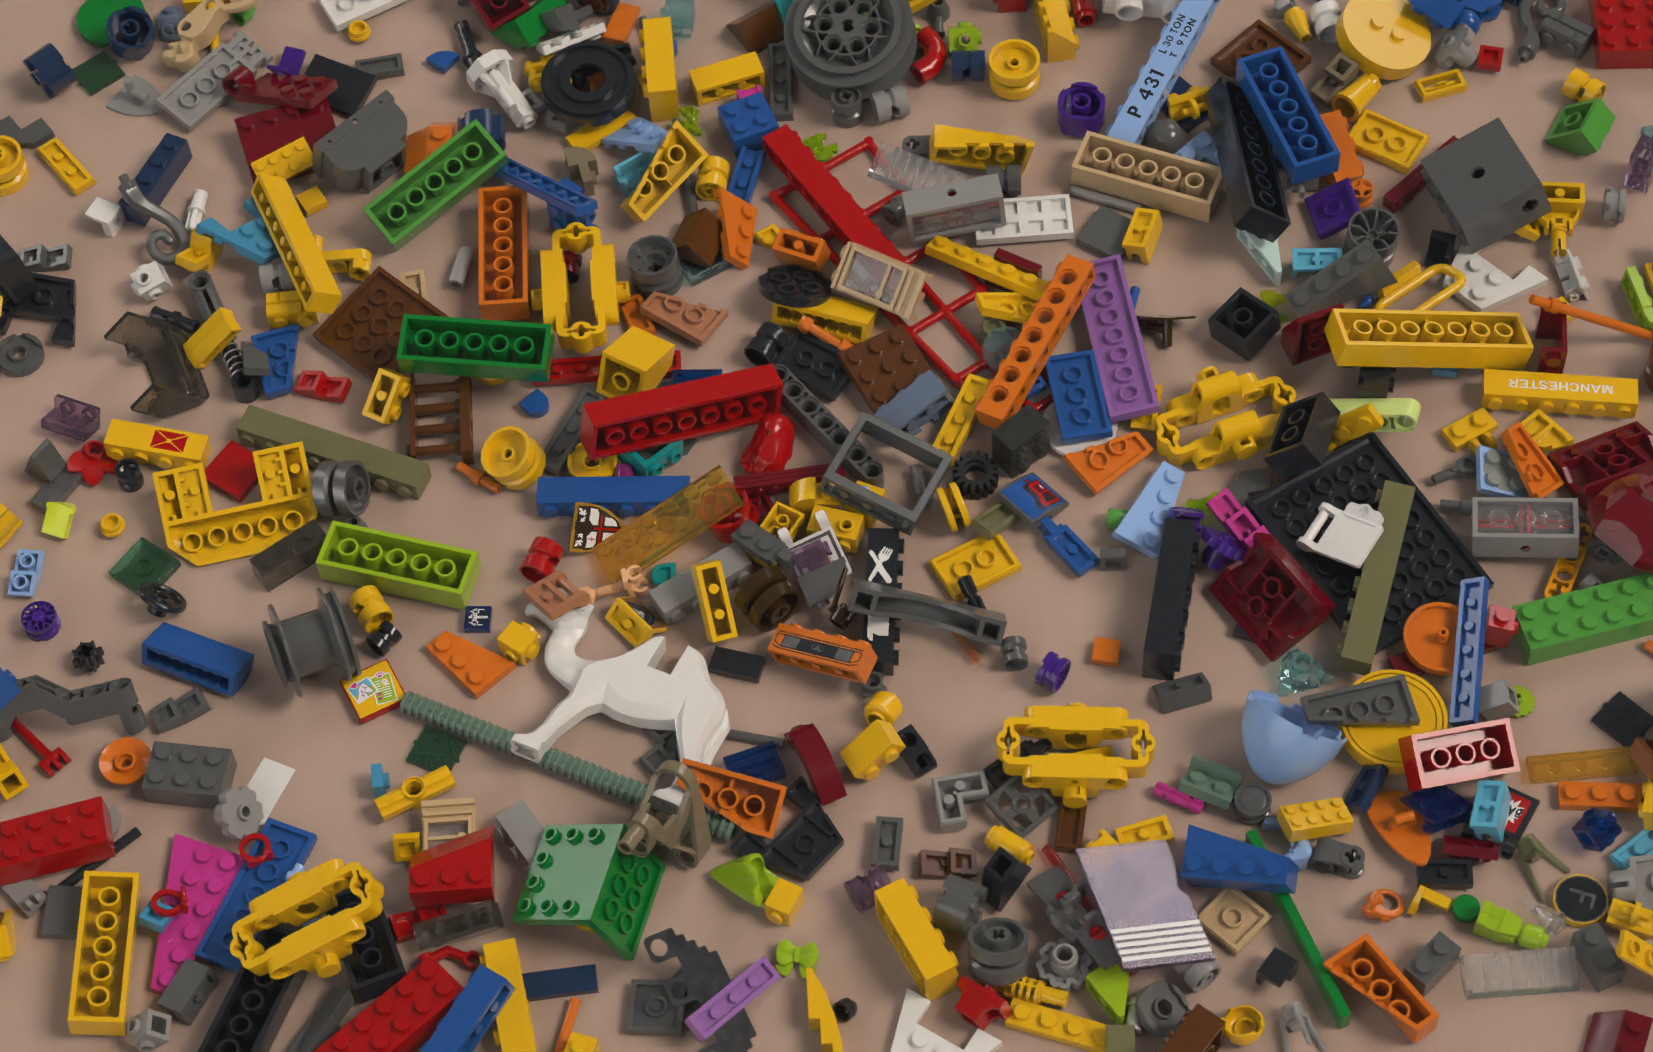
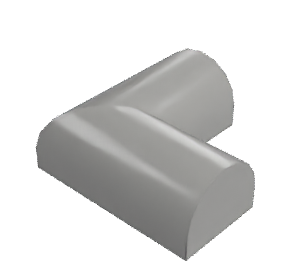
(952, 792)

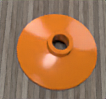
(120, 753)

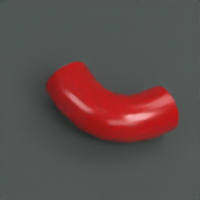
(934, 55)

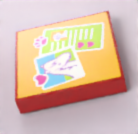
(373, 691)

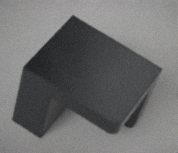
(1440, 248)
(1277, 968)

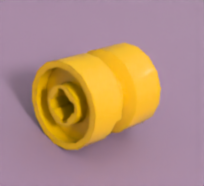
(1581, 87)
(711, 174)
(370, 608)

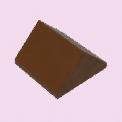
(758, 28)
(699, 238)

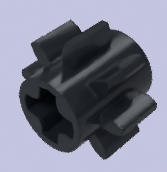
(88, 657)

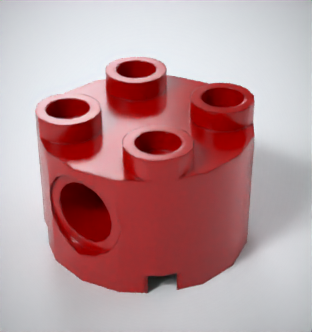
(729, 524)

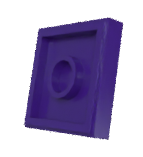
(1332, 208)

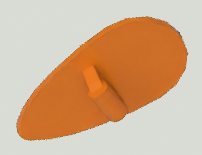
(1400, 827)

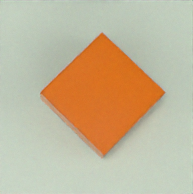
(1106, 652)

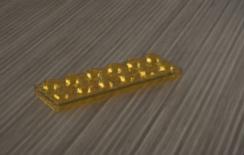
(669, 524)

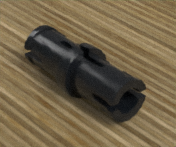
(188, 325)

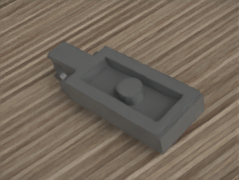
(763, 545)

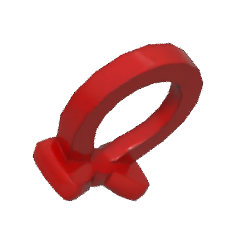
(267, 854)
(182, 907)

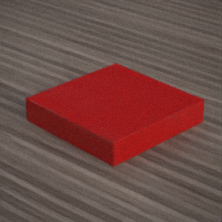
(233, 471)

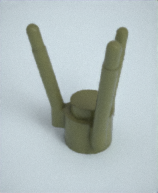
(1534, 850)

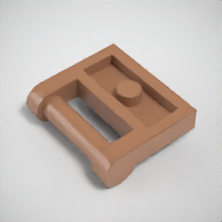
(551, 600)

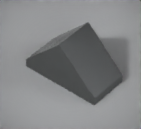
(45, 462)

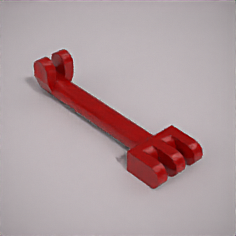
(49, 758)

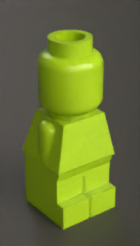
(1506, 927)

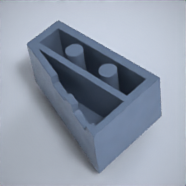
(917, 404)

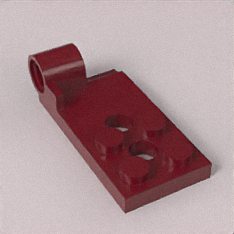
(278, 89)

